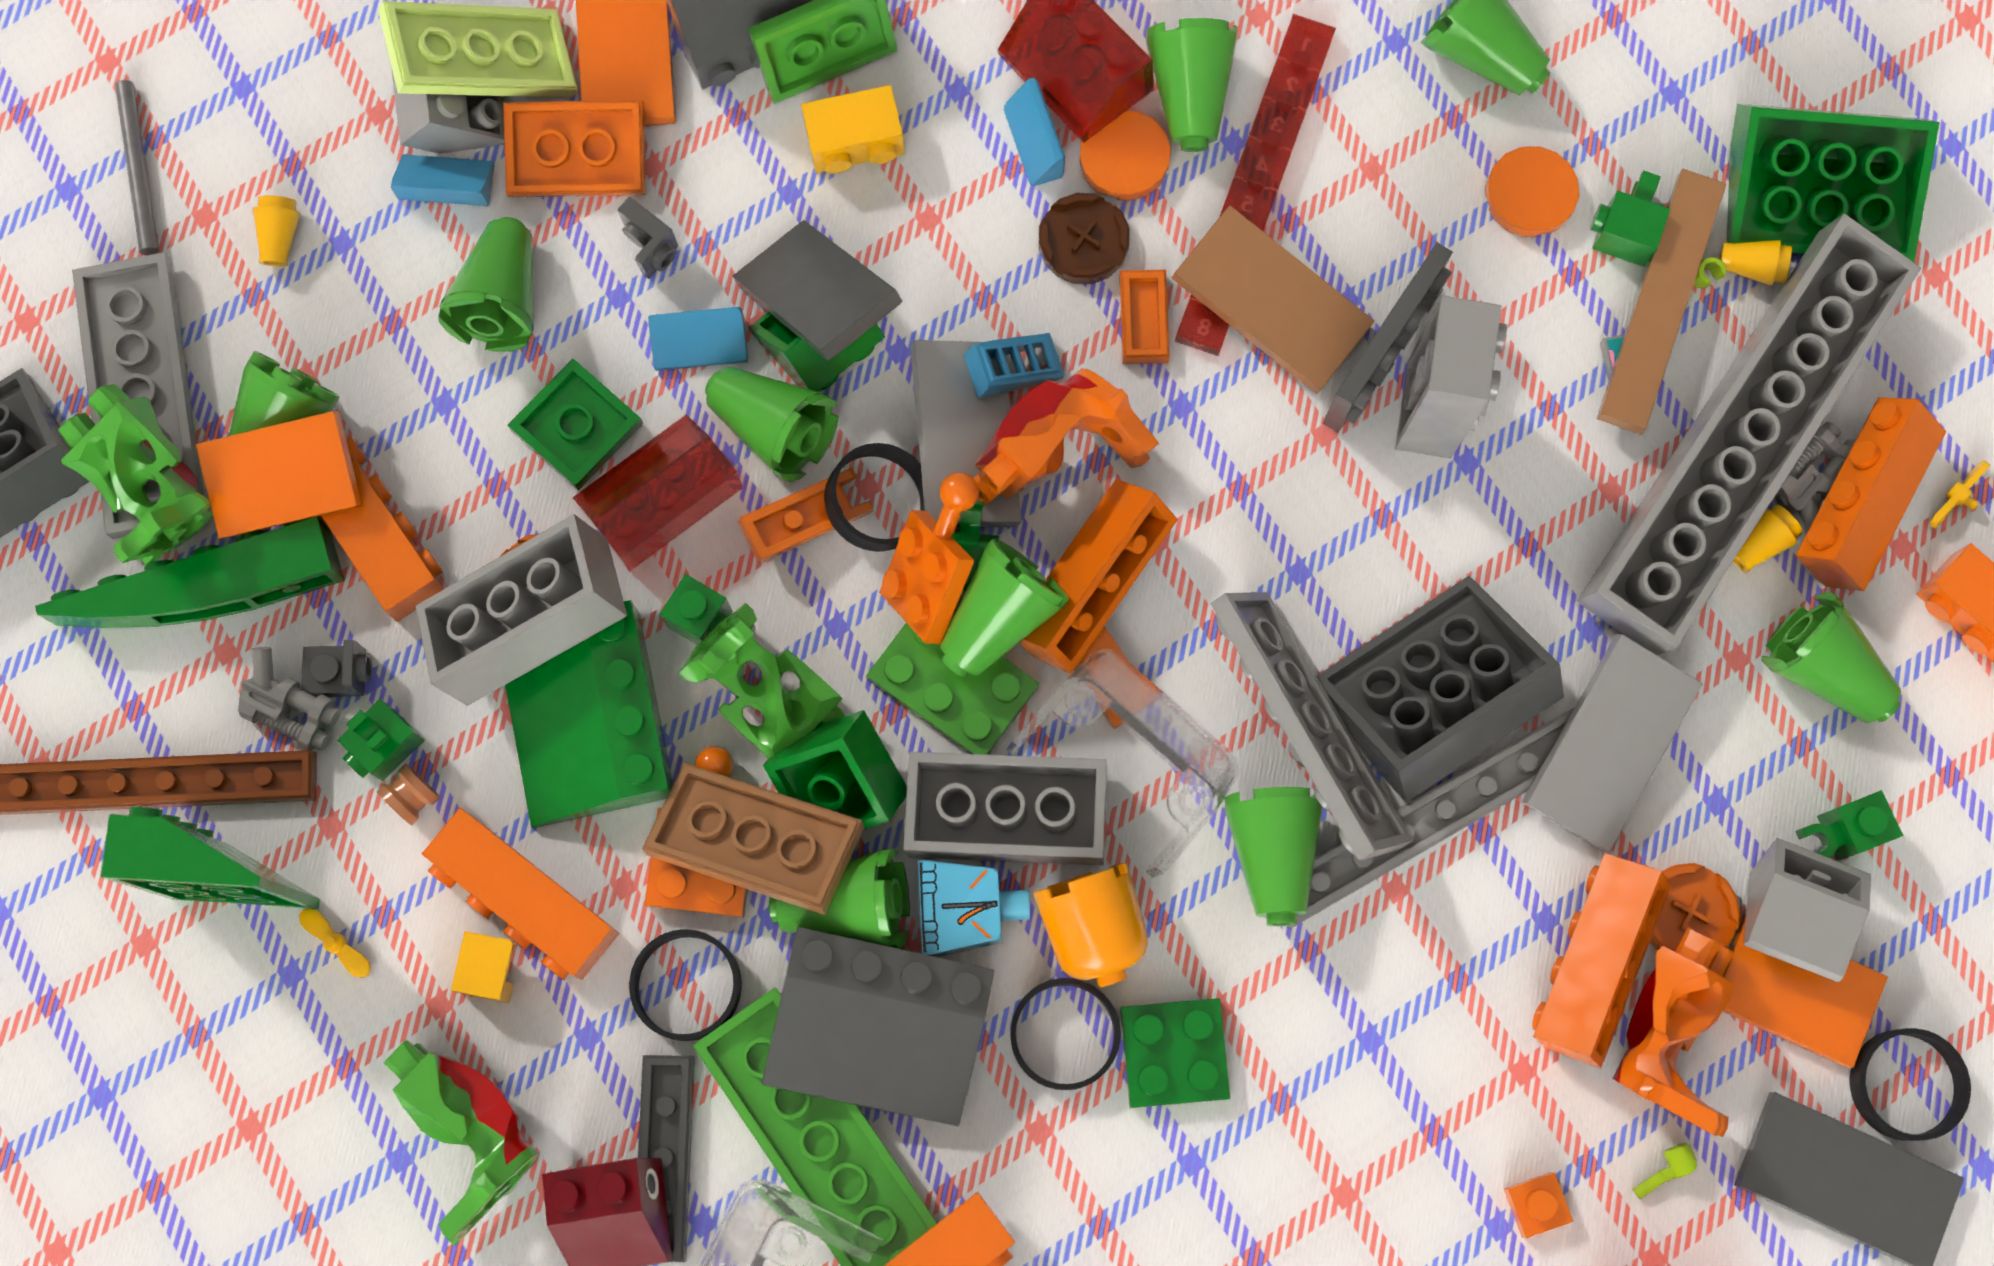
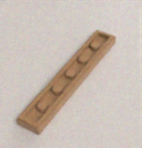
(1661, 303)

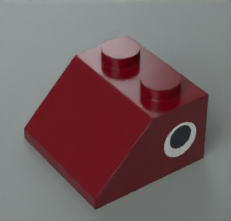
(609, 1213)

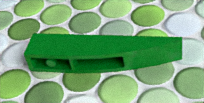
(209, 583)

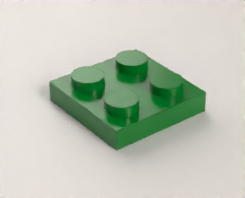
(575, 424)
(1174, 1053)

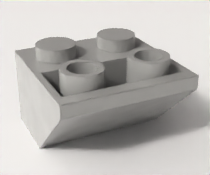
(449, 121)
(1806, 909)

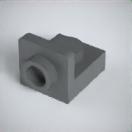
(650, 234)
(336, 670)

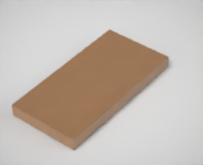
(1273, 299)
(754, 838)

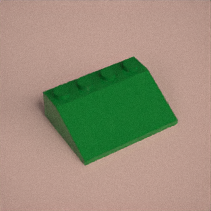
(1809, 166)
(590, 728)
(189, 864)

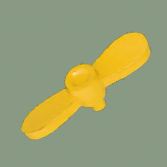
(1960, 494)
(335, 942)

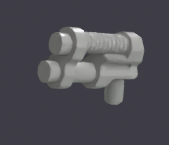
(1807, 485)
(270, 701)

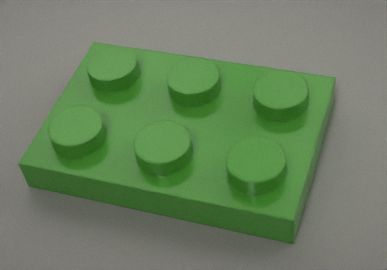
(820, 43)
(964, 709)

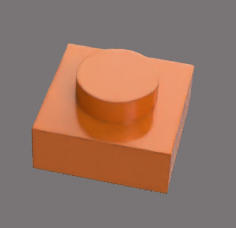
(1538, 1205)

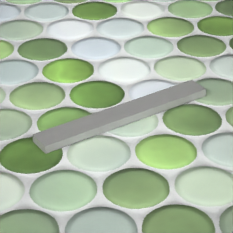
(1438, 815)

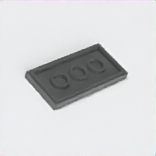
(817, 289)
(1849, 1181)

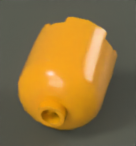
(1094, 924)

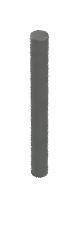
(136, 167)

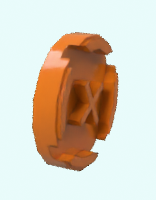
(1126, 157)
(1532, 191)
(1697, 902)

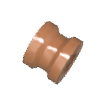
(408, 794)

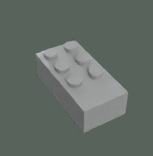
(1450, 376)
(520, 610)
(1006, 808)

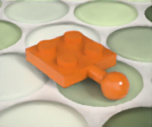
(929, 564)
(688, 890)

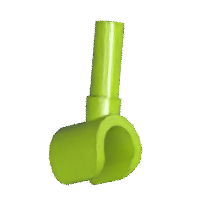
(1716, 268)
(1680, 1162)

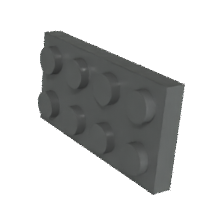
(1390, 339)

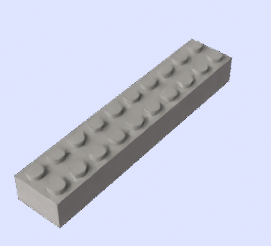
(1749, 436)

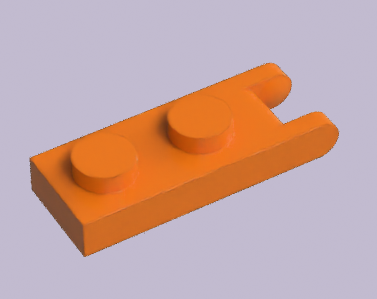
(797, 518)

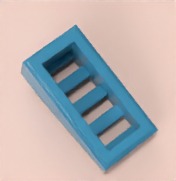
(983, 374)

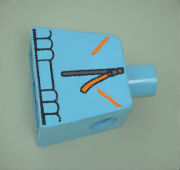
(964, 907)

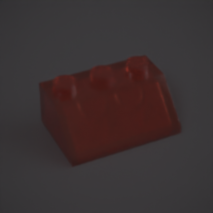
(1081, 61)
(659, 491)

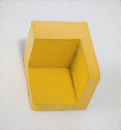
(484, 967)

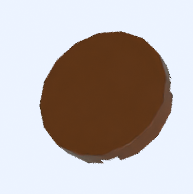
(1083, 238)

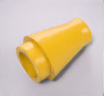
(275, 228)
(1758, 261)
(1771, 536)

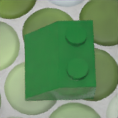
(801, 361)
(841, 770)

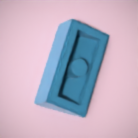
(1034, 134)
(443, 180)
(698, 338)

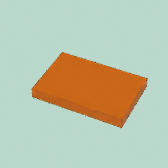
(627, 55)
(574, 148)
(279, 474)
(1802, 1005)

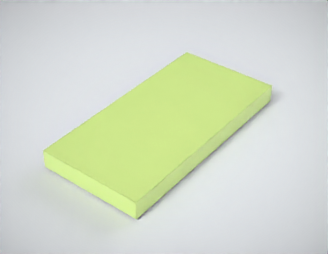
(476, 50)

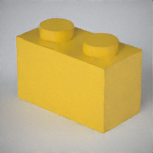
(853, 129)

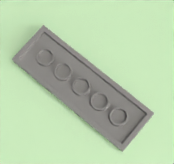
(136, 343)
(1311, 723)

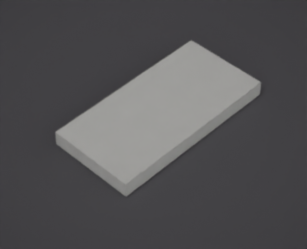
(955, 424)
(1612, 743)

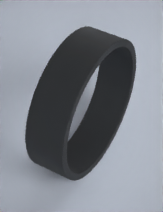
(837, 519)
(642, 958)
(1101, 997)
(1959, 1074)

